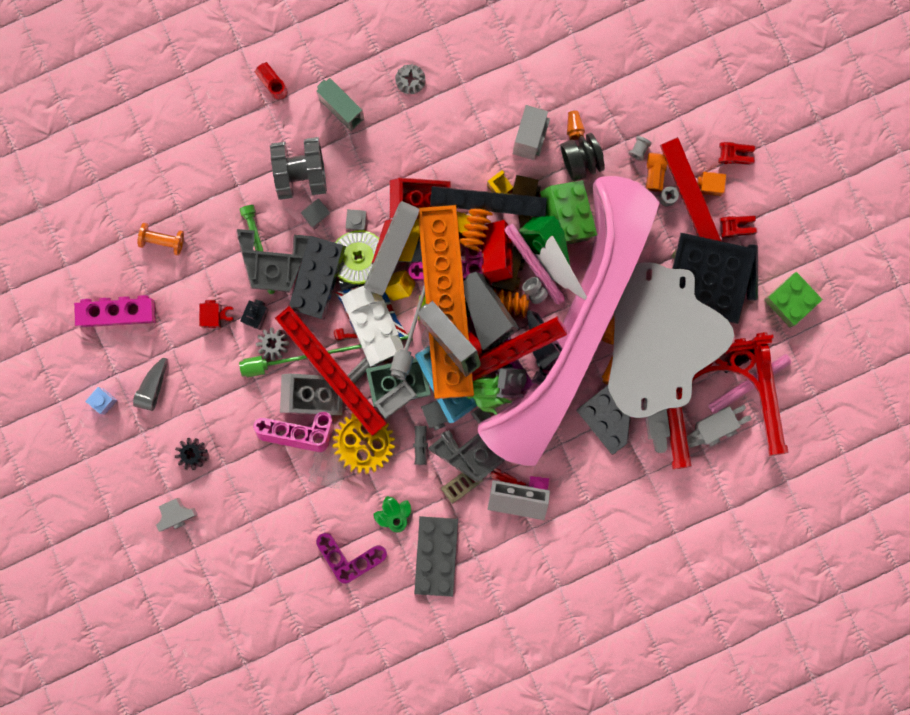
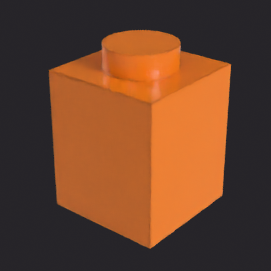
(712, 183)

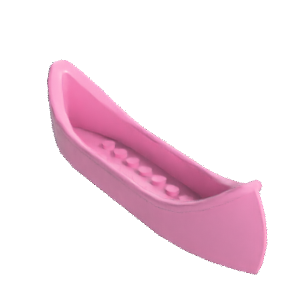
(622, 225)

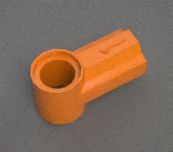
(656, 169)

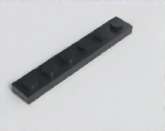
(489, 201)

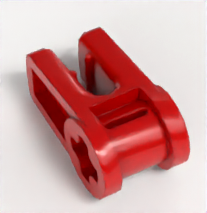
(729, 155)
(730, 227)

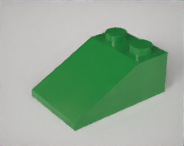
(540, 229)

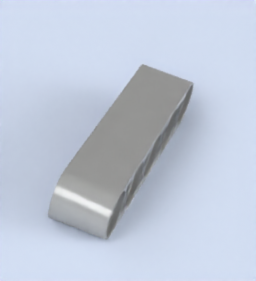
(391, 248)

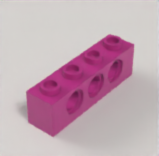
(145, 313)

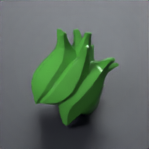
(485, 394)

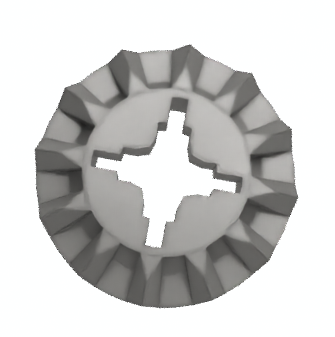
(415, 85)

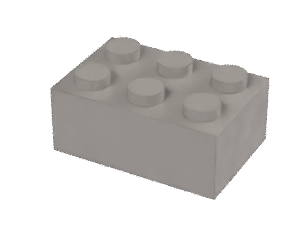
(531, 132)

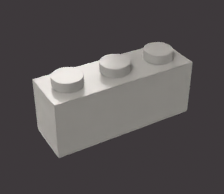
(518, 500)

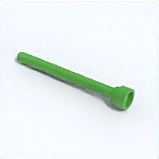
(248, 214)

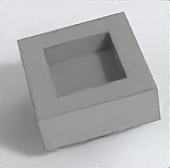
(356, 219)

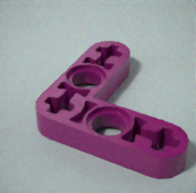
(344, 564)

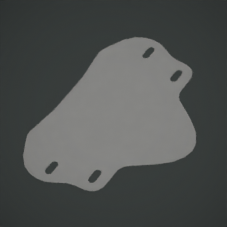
(662, 340)

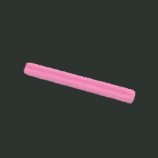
(534, 264)
(745, 386)

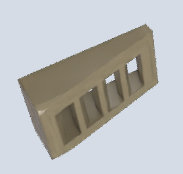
(459, 494)

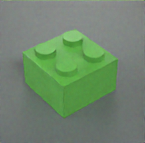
(793, 299)

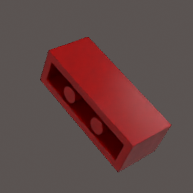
(497, 252)

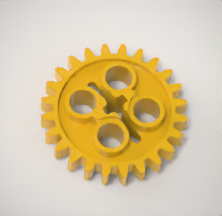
(349, 452)

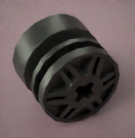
(584, 156)

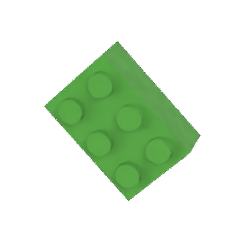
(571, 207)

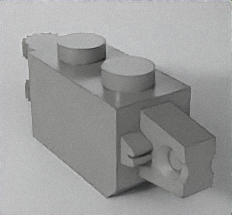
(715, 426)
(658, 429)

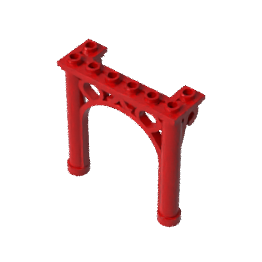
(766, 389)

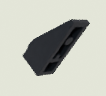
(548, 354)

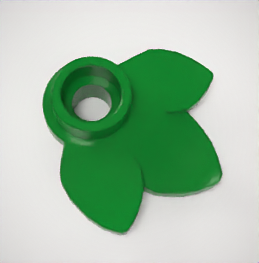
(392, 511)

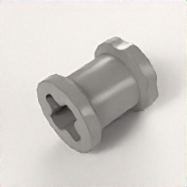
(640, 148)
(673, 191)

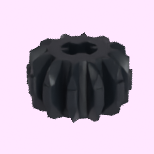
(196, 449)

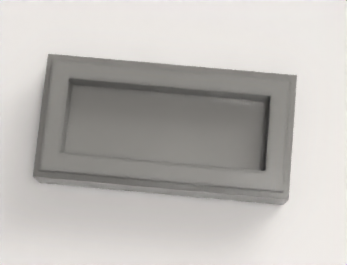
(395, 399)

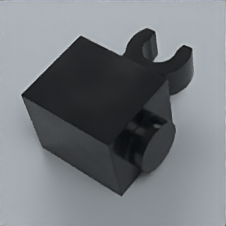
(254, 314)

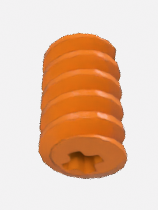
(474, 229)
(514, 303)

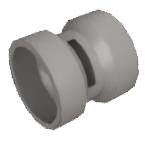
(535, 291)

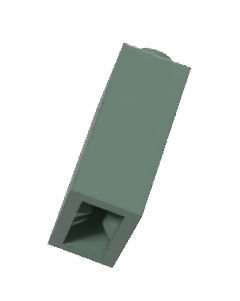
(340, 104)

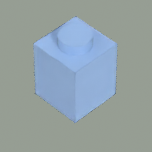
(101, 400)

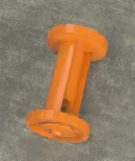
(174, 242)

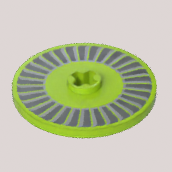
(357, 243)

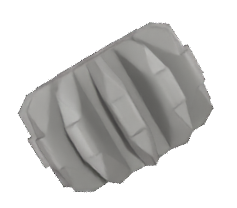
(279, 344)

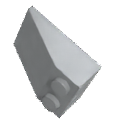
(308, 395)

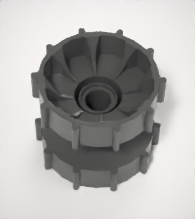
(298, 168)

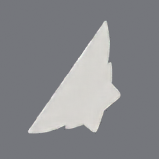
(558, 267)

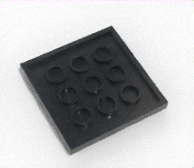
(719, 272)

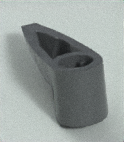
(150, 388)

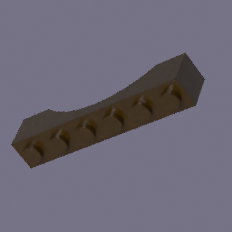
(522, 186)

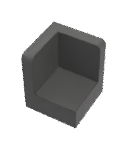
(315, 213)

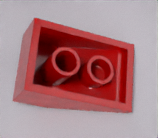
(413, 191)

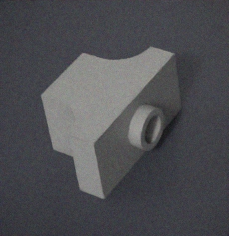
(174, 515)

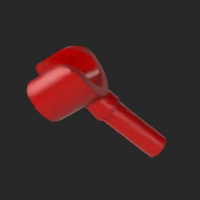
(340, 335)

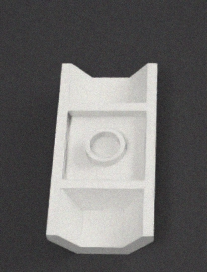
(372, 324)

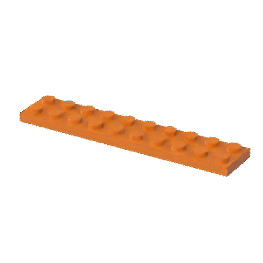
(446, 289)

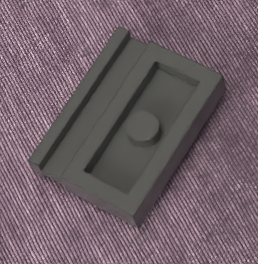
(511, 382)

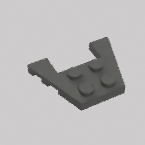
(271, 269)
(472, 458)

